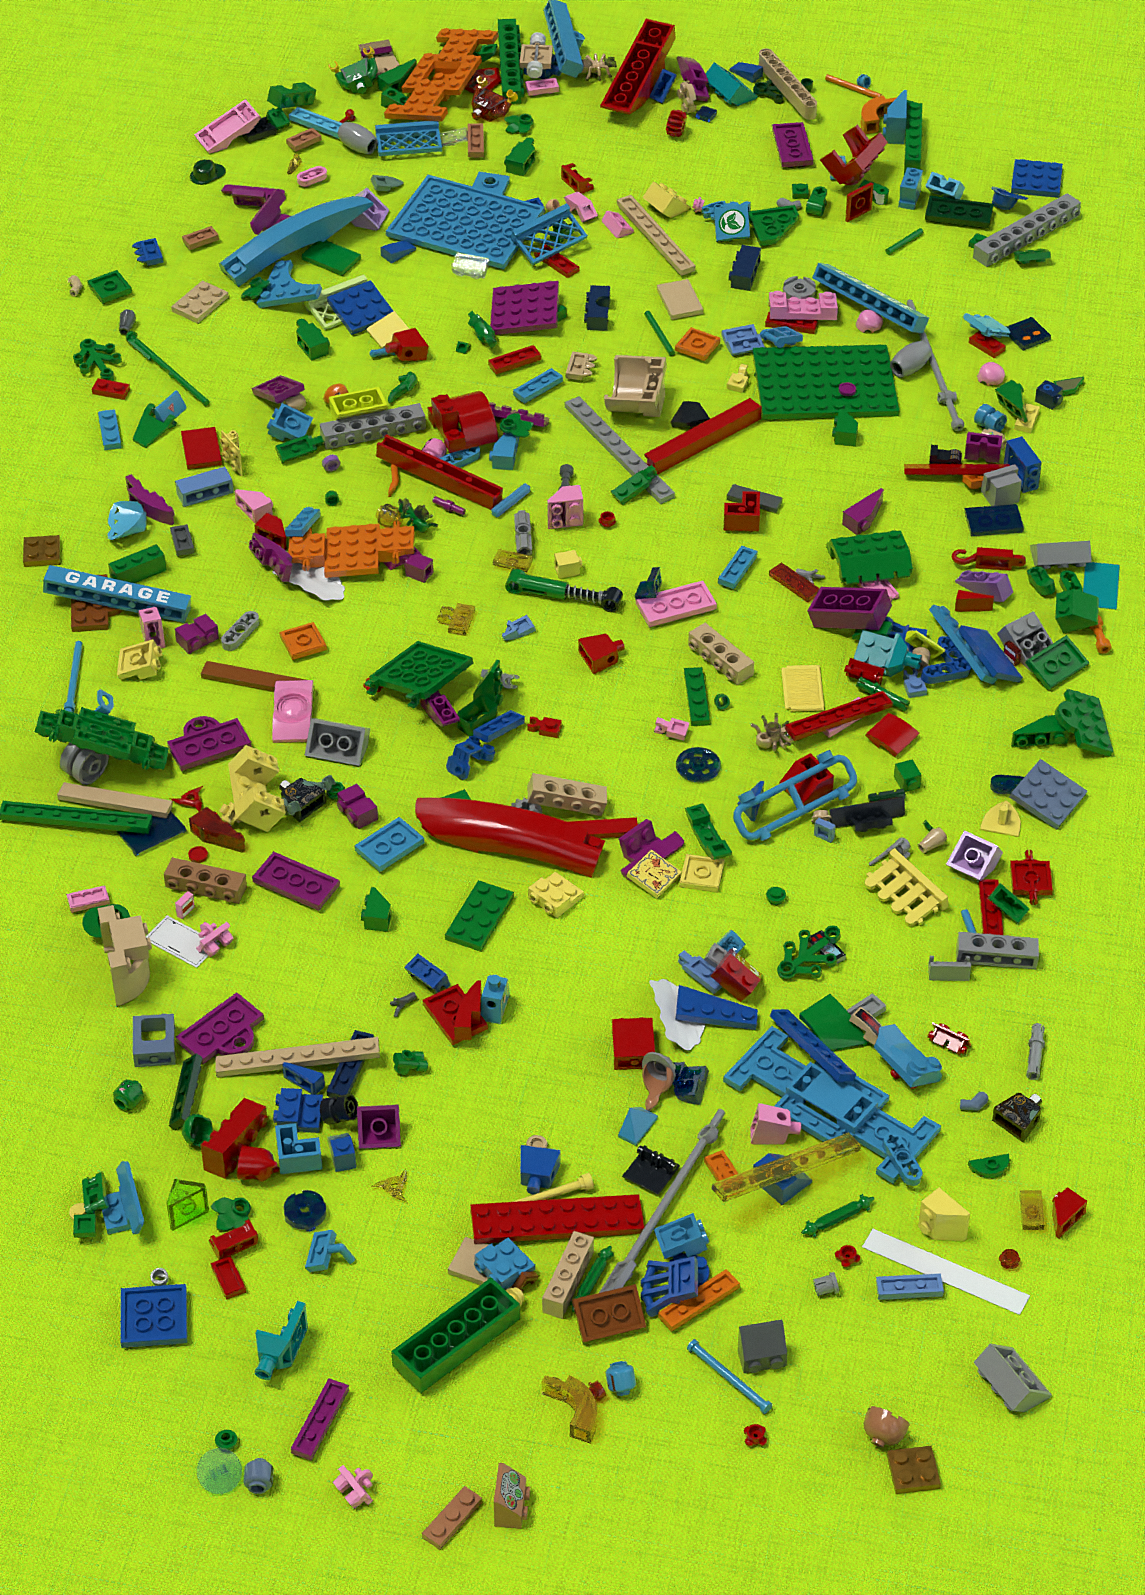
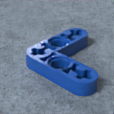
(957, 667)

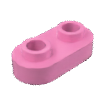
(312, 176)

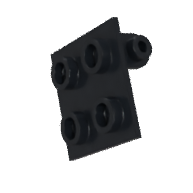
(651, 1170)

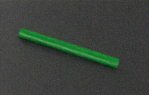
(659, 332)

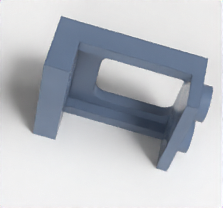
(154, 1051)

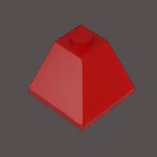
(859, 202)

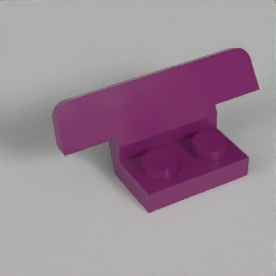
(249, 195)
(269, 213)
(642, 839)

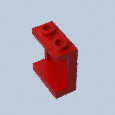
(631, 1041)

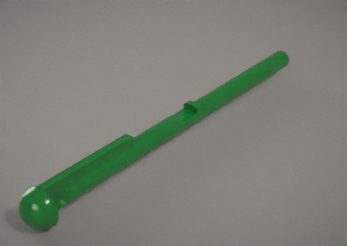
(131, 338)

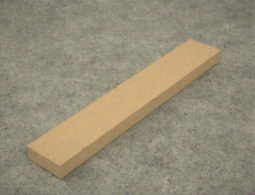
(115, 800)

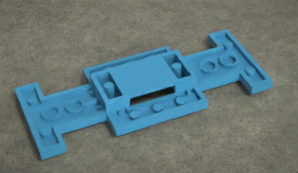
(852, 1103)

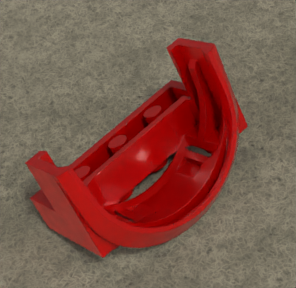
(863, 152)

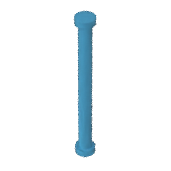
(764, 1405)

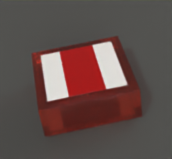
(1012, 652)

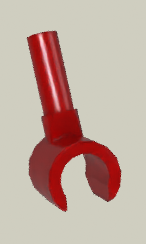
(349, 116)

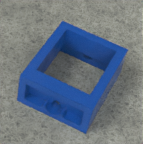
(1027, 462)

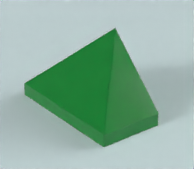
(1008, 903)

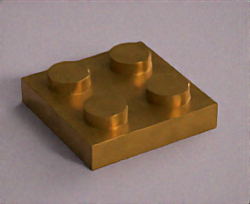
(41, 551)
(913, 1469)

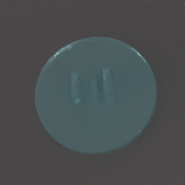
(219, 1471)

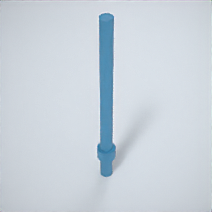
(70, 705)

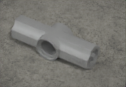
(523, 533)

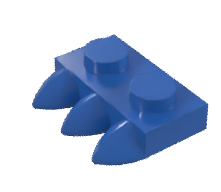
(148, 252)

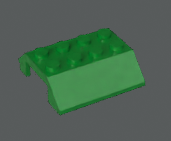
(871, 555)

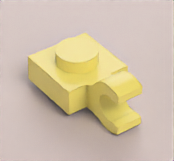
(738, 381)

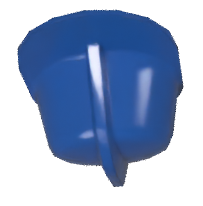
(1005, 199)

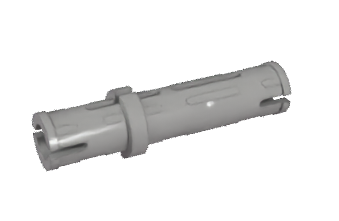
(1036, 1044)

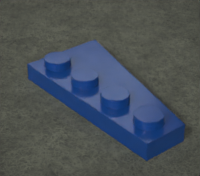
(709, 1009)

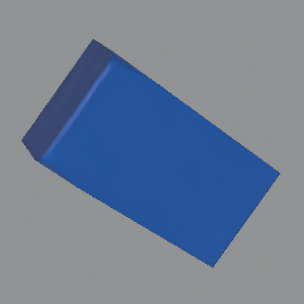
(748, 71)
(397, 250)
(303, 1077)

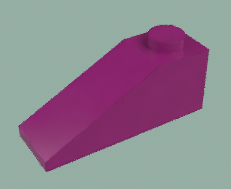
(861, 515)

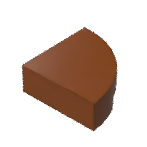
(525, 1278)

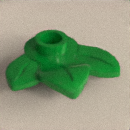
(519, 123)
(256, 288)
(515, 426)
(229, 1215)

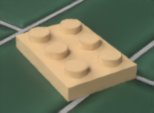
(200, 301)

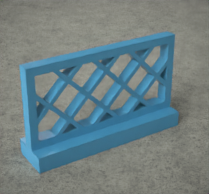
(411, 131)
(544, 222)

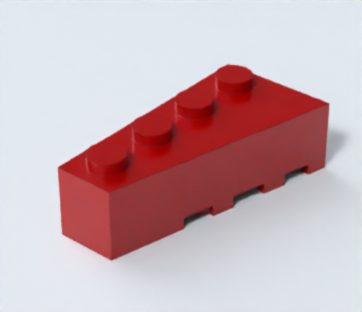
(224, 1147)

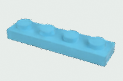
(315, 121)

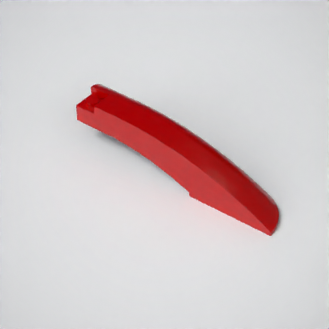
(510, 831)

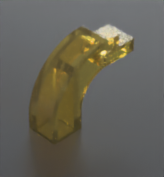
(580, 1399)

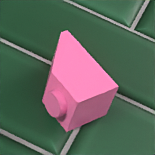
(253, 504)

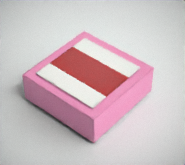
(184, 905)

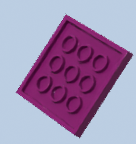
(525, 307)

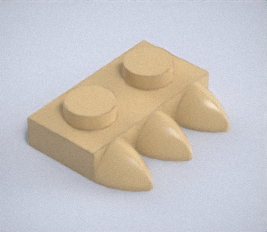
(580, 366)

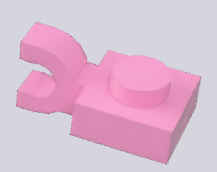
(674, 728)

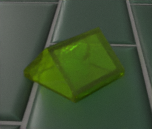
(186, 1202)

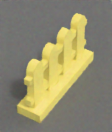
(909, 874)

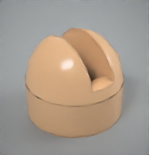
(552, 204)

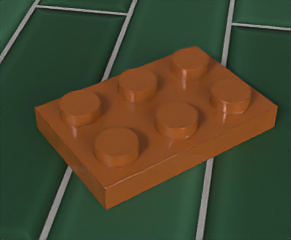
(609, 1313)

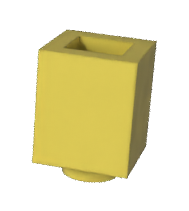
(567, 564)

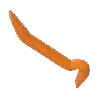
(395, 479)

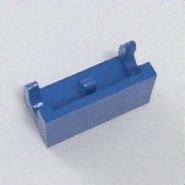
(427, 973)

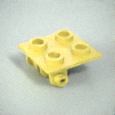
(231, 450)

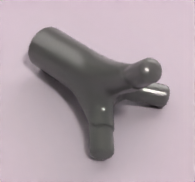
(401, 1002)

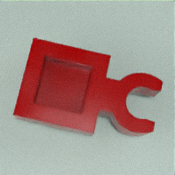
(547, 727)

